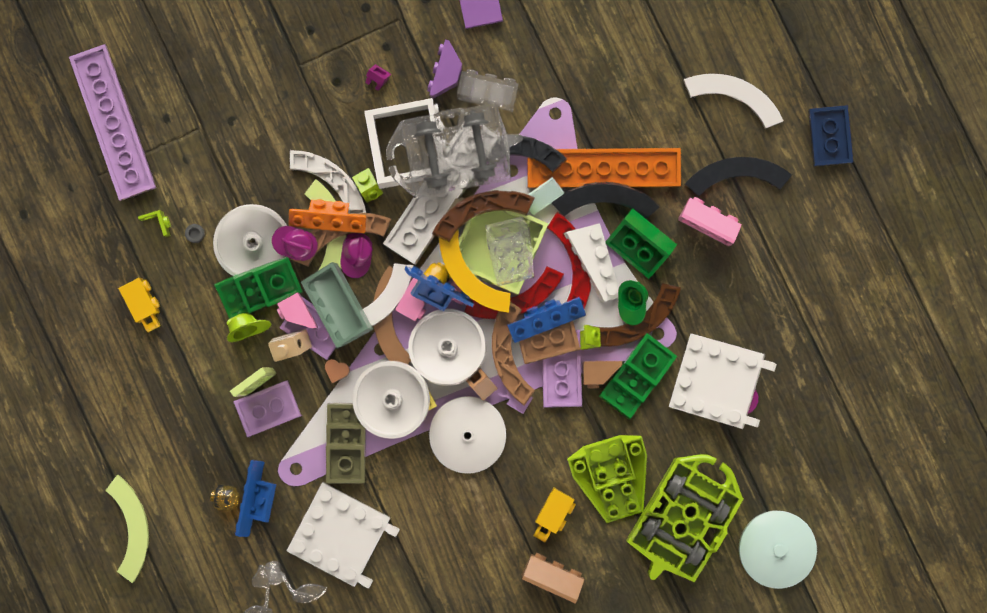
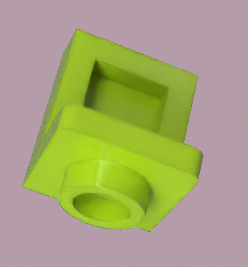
(367, 185)

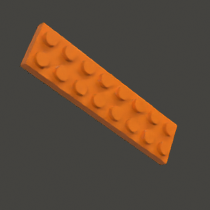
(624, 166)

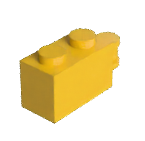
(141, 303)
(553, 513)

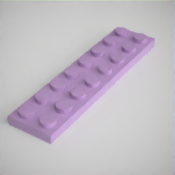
(112, 122)

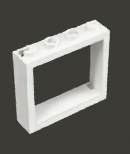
(371, 115)

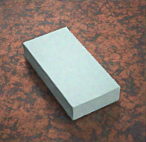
(545, 195)

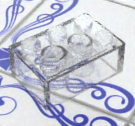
(487, 90)

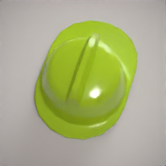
(244, 326)

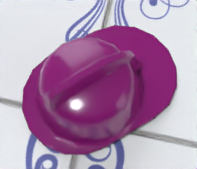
(294, 243)
(356, 255)

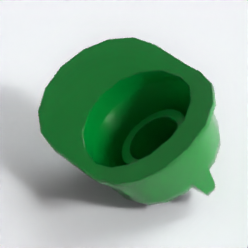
(632, 302)

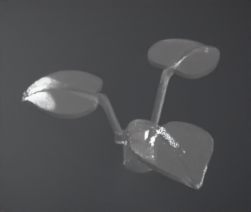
(272, 575)

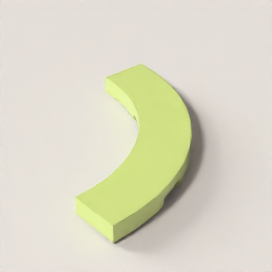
(334, 248)
(137, 527)

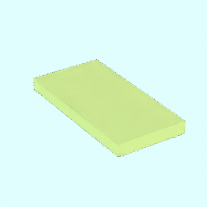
(253, 382)

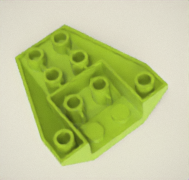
(612, 475)

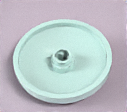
(777, 549)

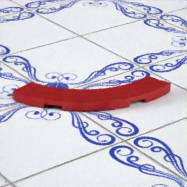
(580, 280)
(530, 298)

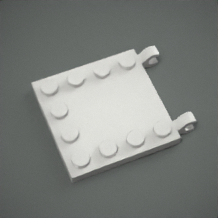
(718, 381)
(340, 535)

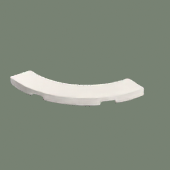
(737, 89)
(332, 175)
(390, 296)

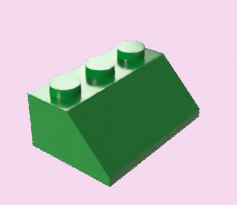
(641, 243)

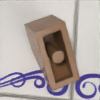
(598, 372)
(481, 384)

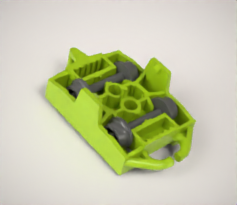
(713, 508)

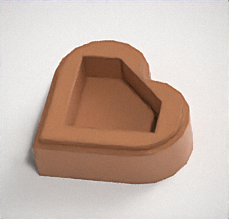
(336, 370)

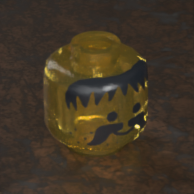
(225, 497)

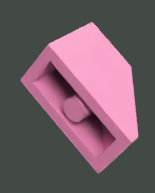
(411, 306)
(296, 311)

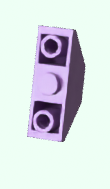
(446, 71)

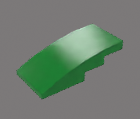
(258, 287)
(637, 376)

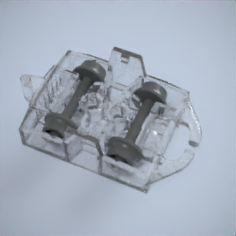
(426, 136)

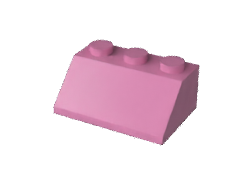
(710, 221)

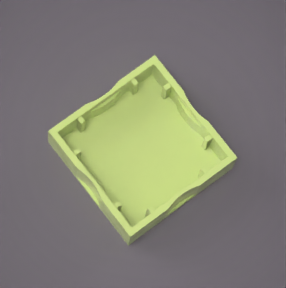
(475, 248)

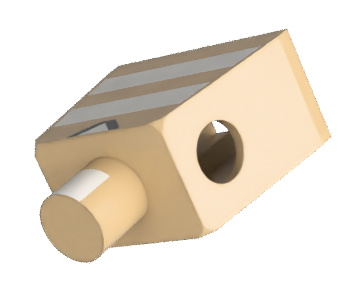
(287, 347)

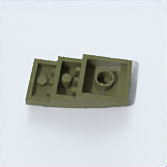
(344, 445)

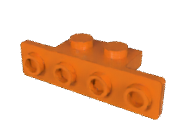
(327, 216)

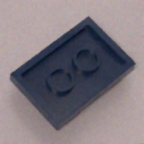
(830, 135)

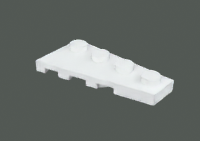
(595, 260)

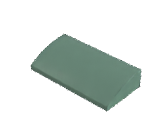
(336, 305)

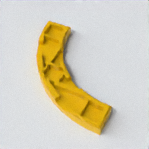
(467, 281)

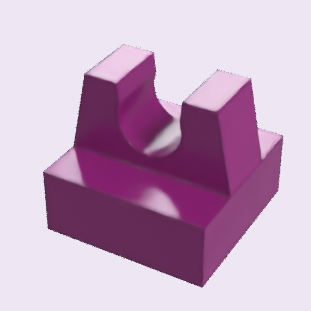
(378, 75)

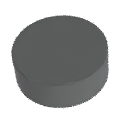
(194, 233)

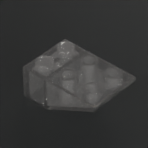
(510, 250)

